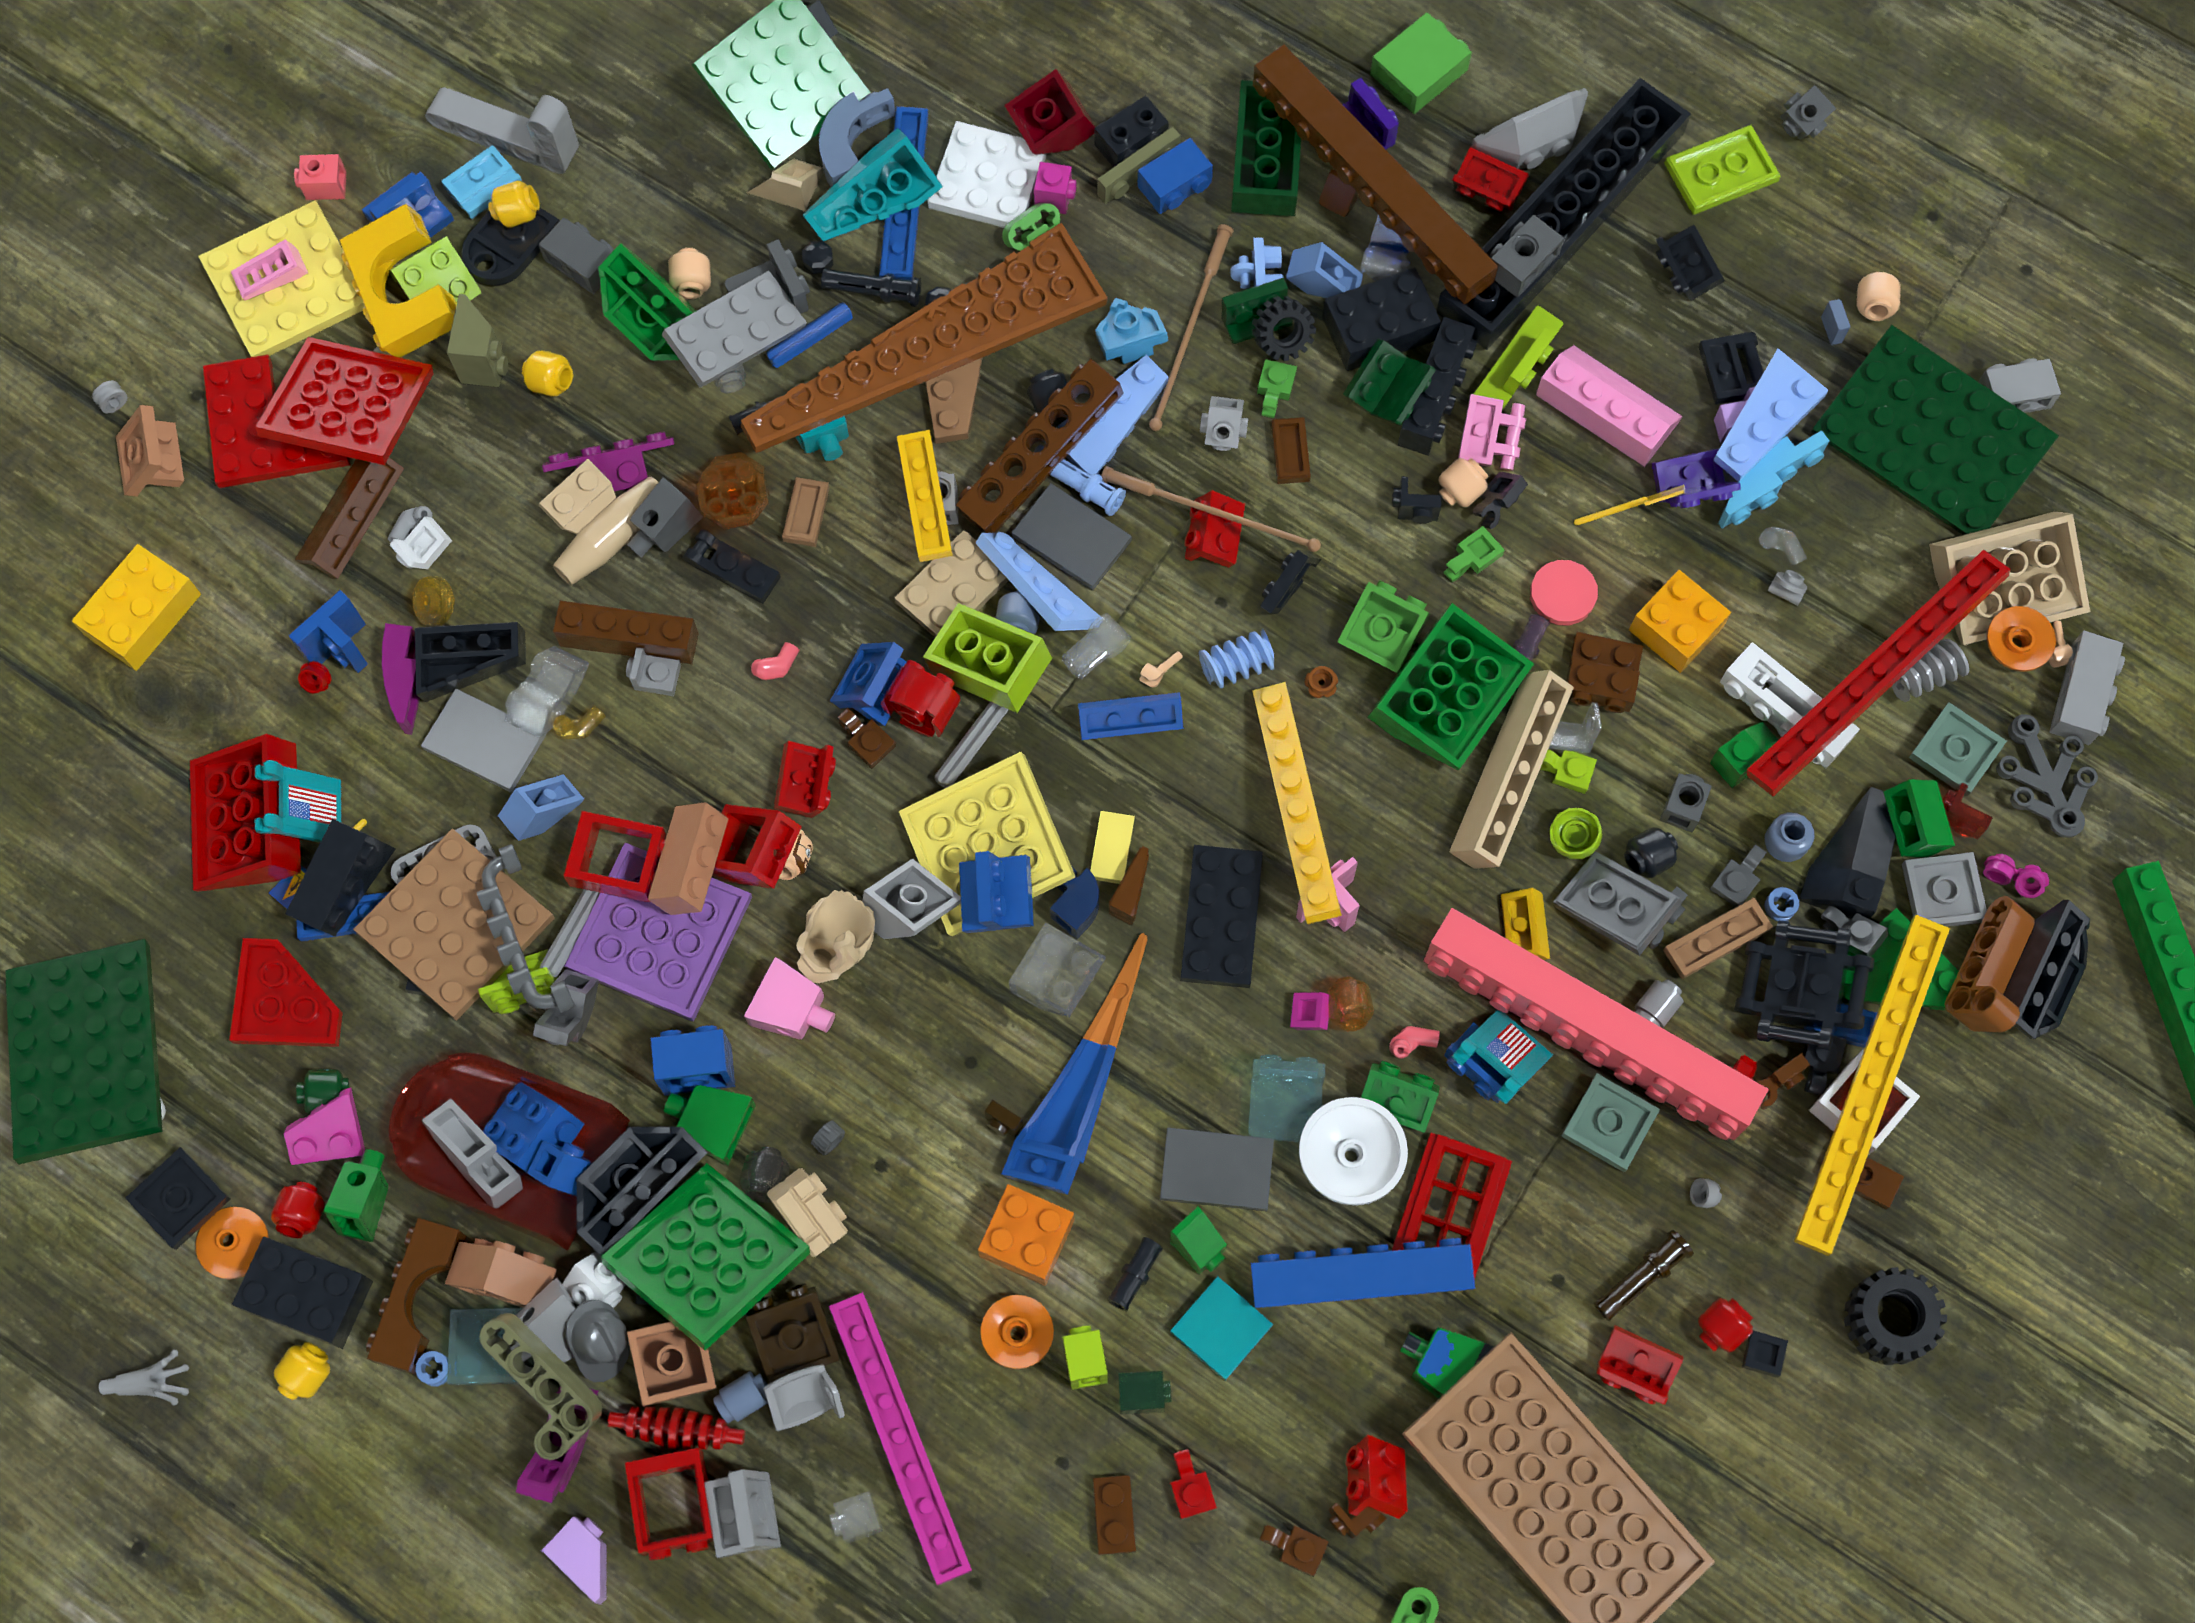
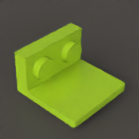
(435, 266)
(500, 995)

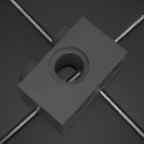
(1534, 239)

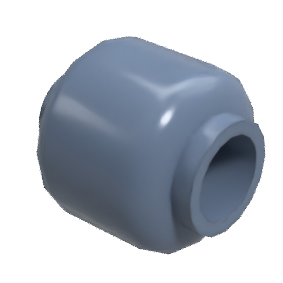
(1017, 611)
(1789, 837)

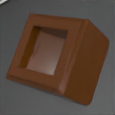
(1337, 195)

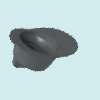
(597, 1340)

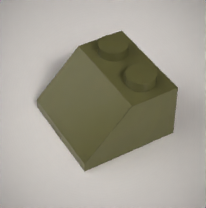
(474, 347)

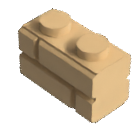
(807, 1211)

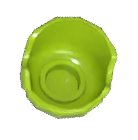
(1575, 833)

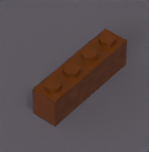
(625, 630)

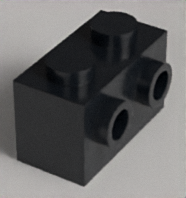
(1130, 130)

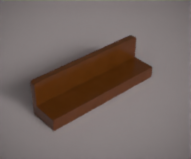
(349, 516)

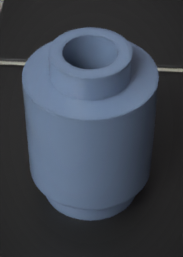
(741, 1397)

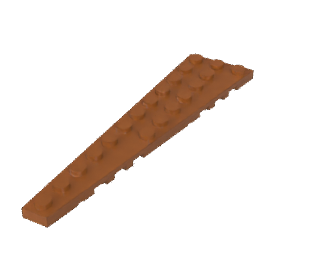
(997, 309)

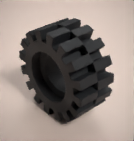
(1269, 318)

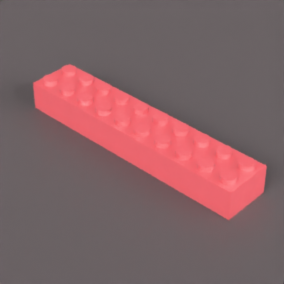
(1594, 1026)

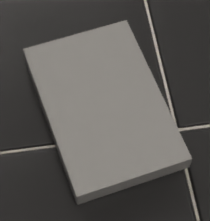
(480, 741)

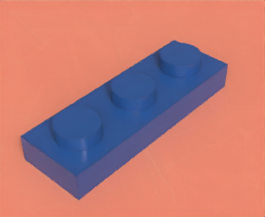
(1130, 716)

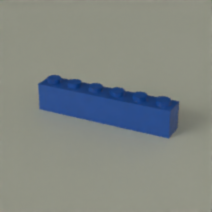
(1363, 1275)

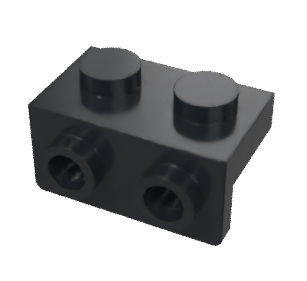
(1690, 262)

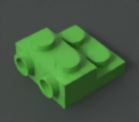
(1384, 625)

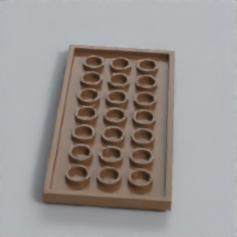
(1556, 1493)

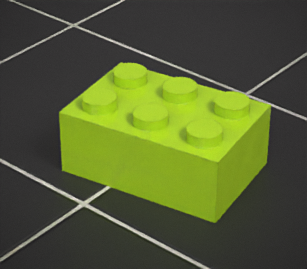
(988, 657)

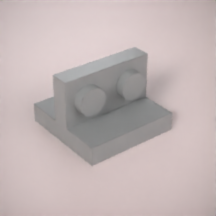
(742, 1513)

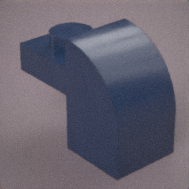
(1077, 904)

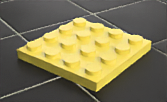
(294, 309)
(989, 812)

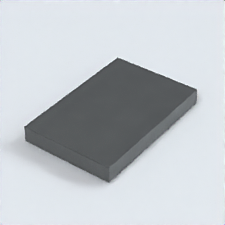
(1071, 536)
(1617, 903)
(1217, 1169)

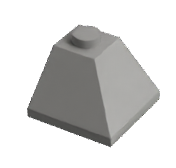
(908, 901)

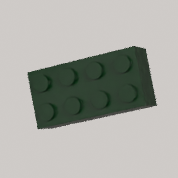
(1264, 158)

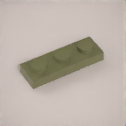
(1125, 174)

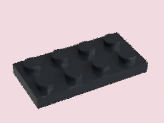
(1221, 916)

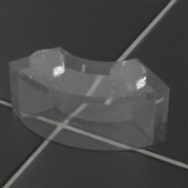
(546, 691)

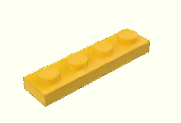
(924, 496)

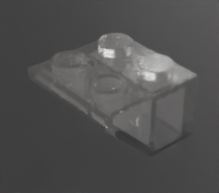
(1055, 972)

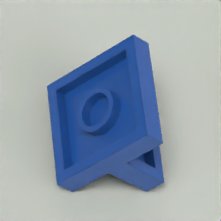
(419, 195)
(330, 633)
(869, 680)
(996, 893)

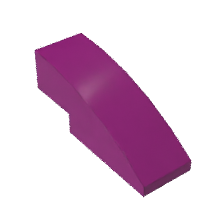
(400, 673)

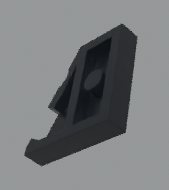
(1294, 568)

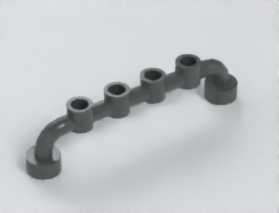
(511, 951)

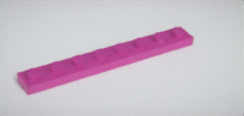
(900, 1439)

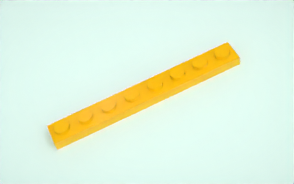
(1296, 804)

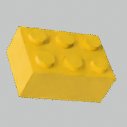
(136, 607)

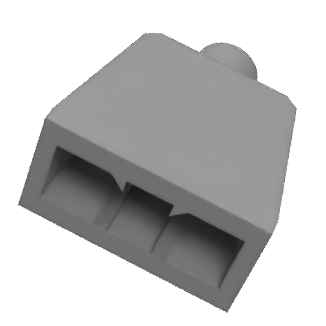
(548, 1318)

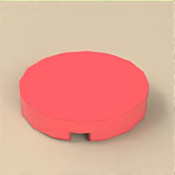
(1563, 592)

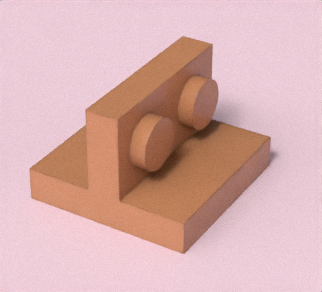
(148, 452)

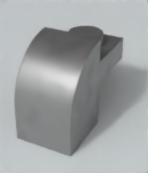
(569, 1026)

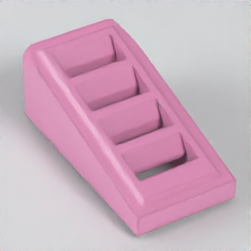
(275, 255)

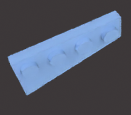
(1140, 387)
(1772, 411)
(1041, 589)

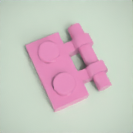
(1481, 432)

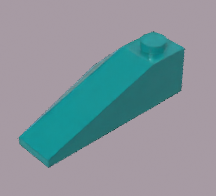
(878, 185)

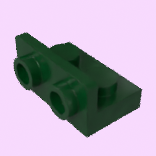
(1241, 308)

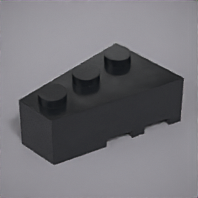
(465, 655)
(338, 877)

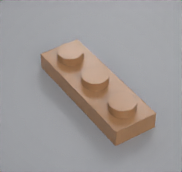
(1718, 938)

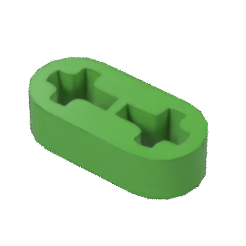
(1027, 220)

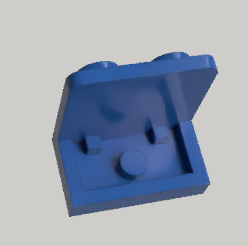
(526, 1121)

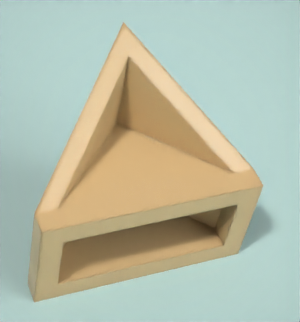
(790, 184)

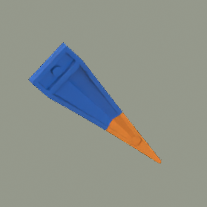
(1062, 1126)

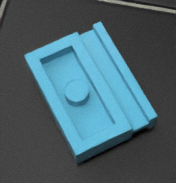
(475, 181)

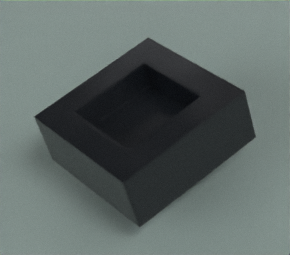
(1765, 1354)

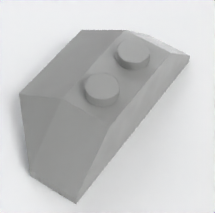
(1536, 133)

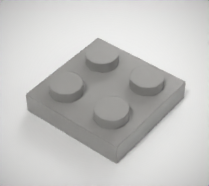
(1945, 889)

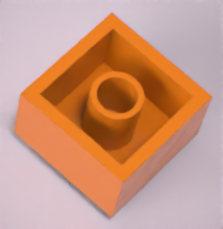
(1026, 1234)

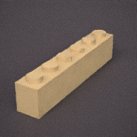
(1511, 770)

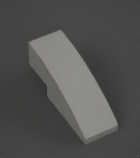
(473, 1154)

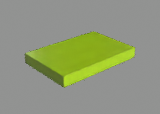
(1722, 169)

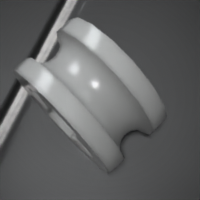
(109, 396)

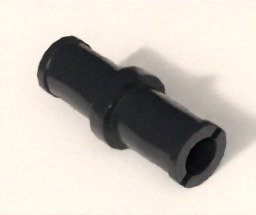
(1135, 1274)

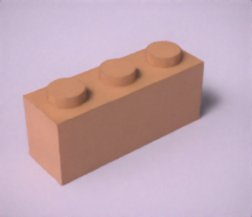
(688, 859)

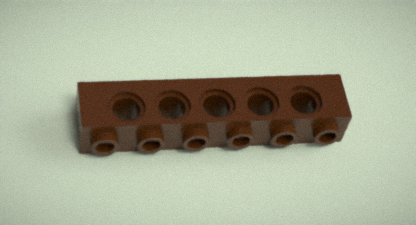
(1037, 466)

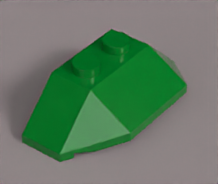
(640, 302)

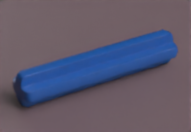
(809, 335)

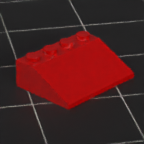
(224, 812)

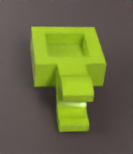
(1570, 770)

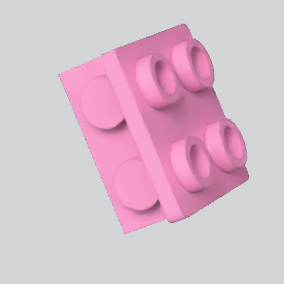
(1343, 875)

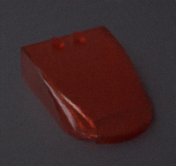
(479, 1089)

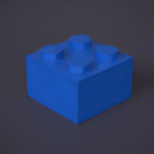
(692, 1060)

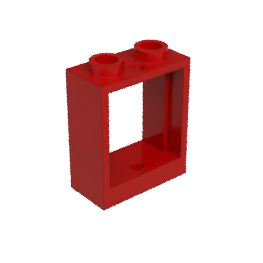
(583, 847)
(761, 867)
(659, 1466)

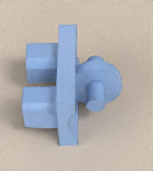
(1262, 258)

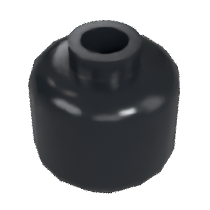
(1043, 386)
(1651, 852)

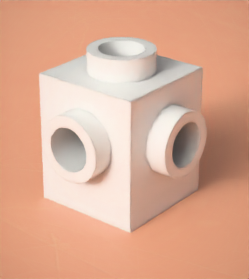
(593, 1281)

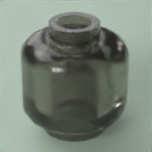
(762, 1172)

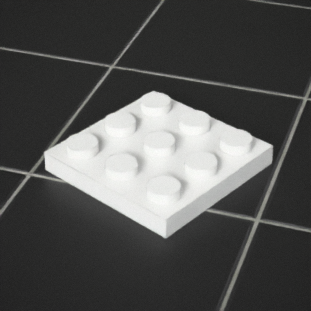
(986, 175)

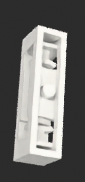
(1781, 703)

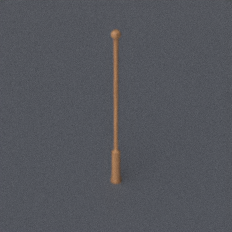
(1210, 270)
(1147, 488)

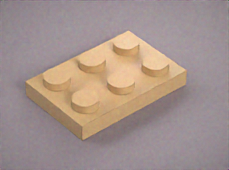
(961, 578)

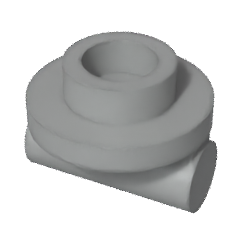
(1788, 586)

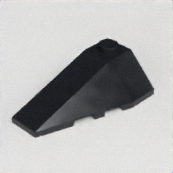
(1854, 862)

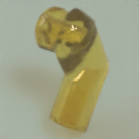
(578, 728)

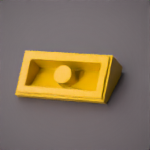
(1526, 921)

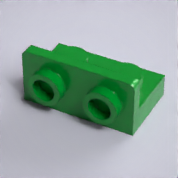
(1403, 1095)

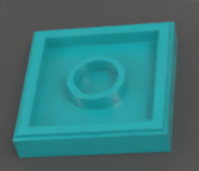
(1221, 1328)

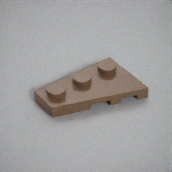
(953, 401)

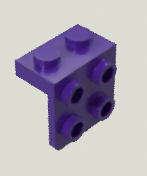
(1371, 113)
(1698, 474)

